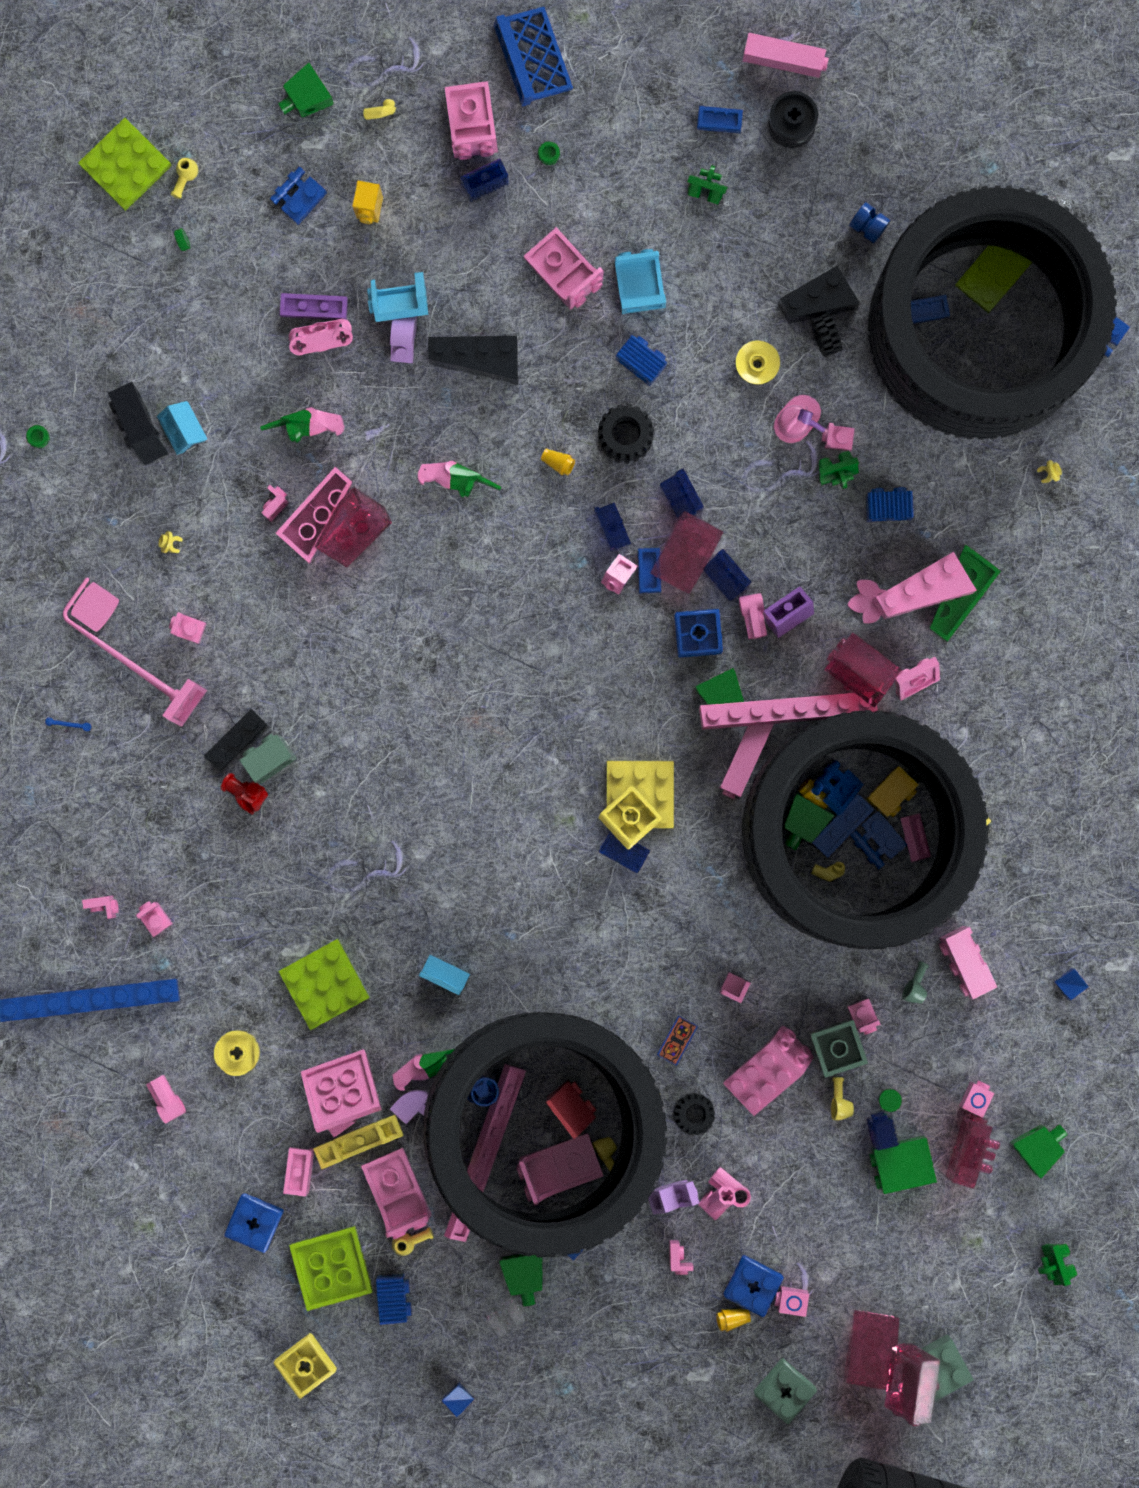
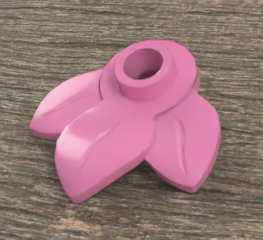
(864, 602)

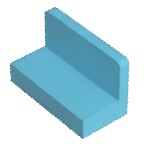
(181, 426)
(444, 974)

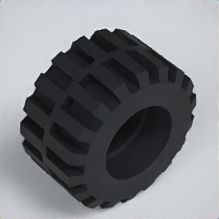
(631, 415)

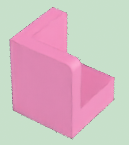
(734, 987)

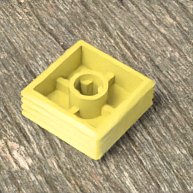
(630, 803)
(305, 1380)

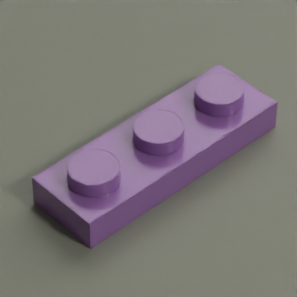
(313, 306)

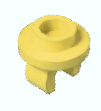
(1053, 470)
(166, 542)

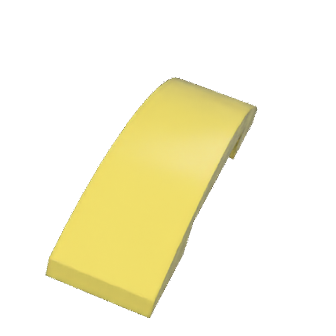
(358, 1141)

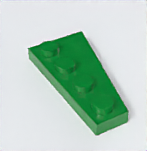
(953, 612)

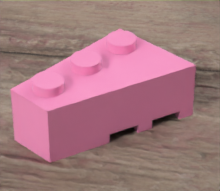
(967, 962)

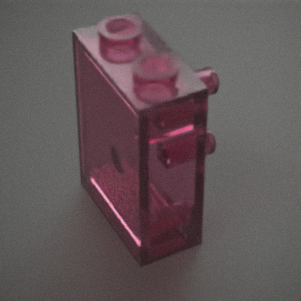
(862, 669)
(970, 1151)
(912, 1384)

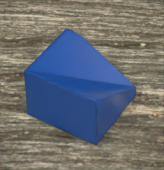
(1071, 984)
(457, 1399)

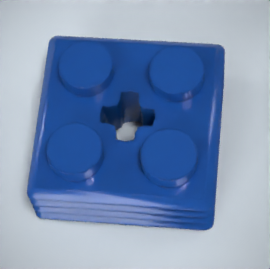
(708, 622)
(267, 1217)
(748, 1272)

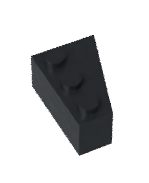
(820, 296)
(136, 423)

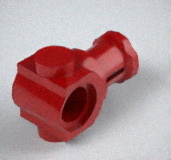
(248, 795)

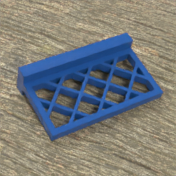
(514, 56)

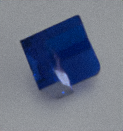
(681, 494)
(612, 527)
(727, 575)
(629, 858)

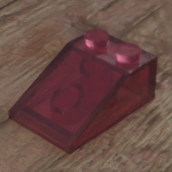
(352, 527)
(686, 552)
(871, 1349)

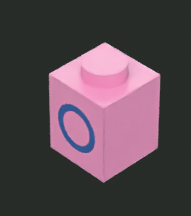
(977, 1098)
(792, 1301)

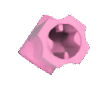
(752, 610)
(168, 1104)
(723, 1178)
(717, 1202)

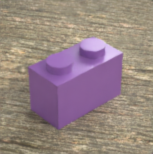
(789, 612)

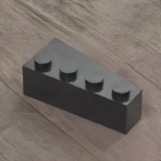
(477, 355)

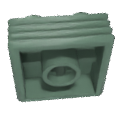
(785, 1376)

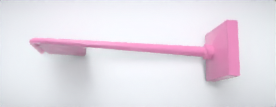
(94, 610)

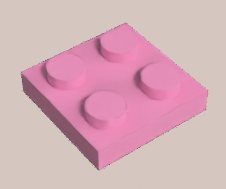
(913, 680)

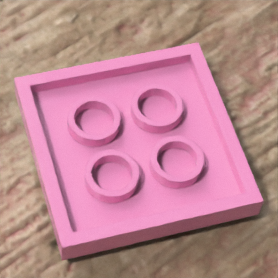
(340, 1091)

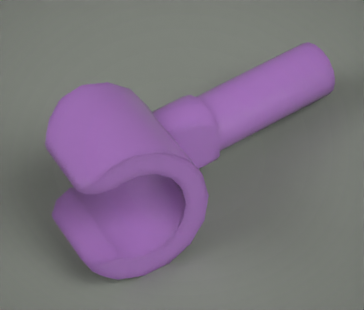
(805, 417)

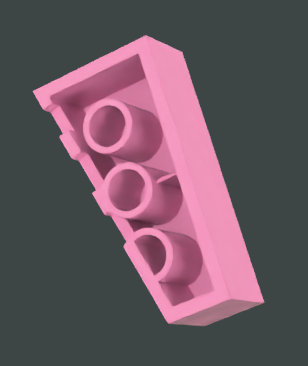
(311, 517)
(930, 586)

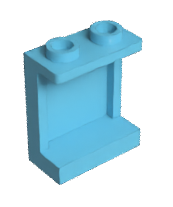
(639, 281)
(398, 301)

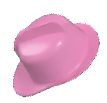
(788, 426)

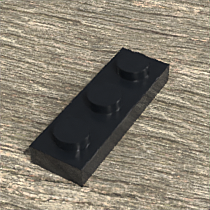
(235, 740)

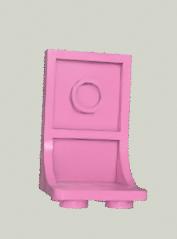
(471, 120)
(564, 269)
(770, 1071)
(559, 1168)
(397, 1193)

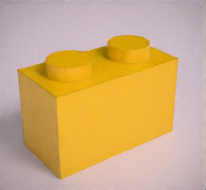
(367, 202)
(892, 792)

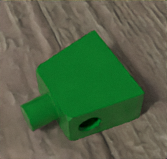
(305, 93)
(720, 689)
(804, 821)
(1040, 1148)
(523, 1276)

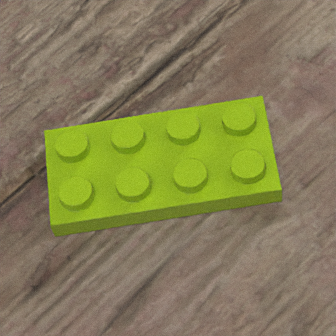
(992, 276)

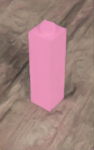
(785, 55)
(745, 760)

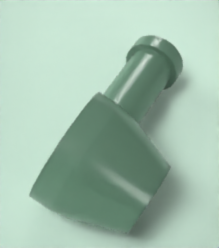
(914, 990)

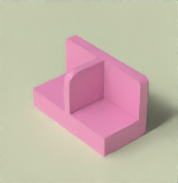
(298, 1171)

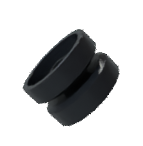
(794, 106)

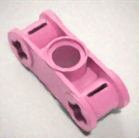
(320, 337)

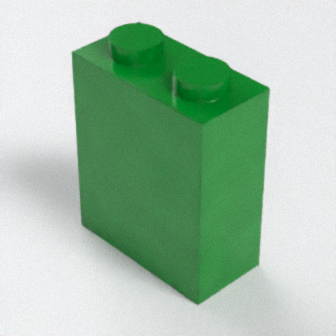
(903, 1166)

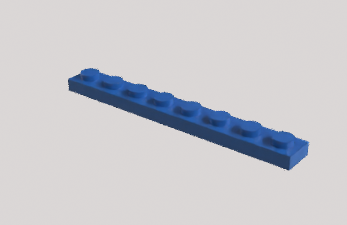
(89, 1000)

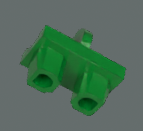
(716, 190)
(839, 472)
(1054, 1265)

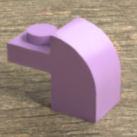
(402, 339)
(410, 1104)
(673, 1196)

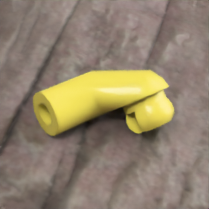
(382, 111)
(829, 873)

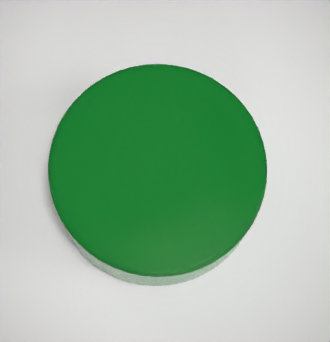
(549, 153)
(182, 239)
(37, 436)
(890, 1100)

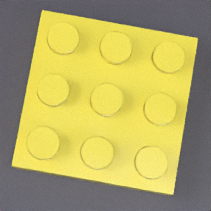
(651, 779)

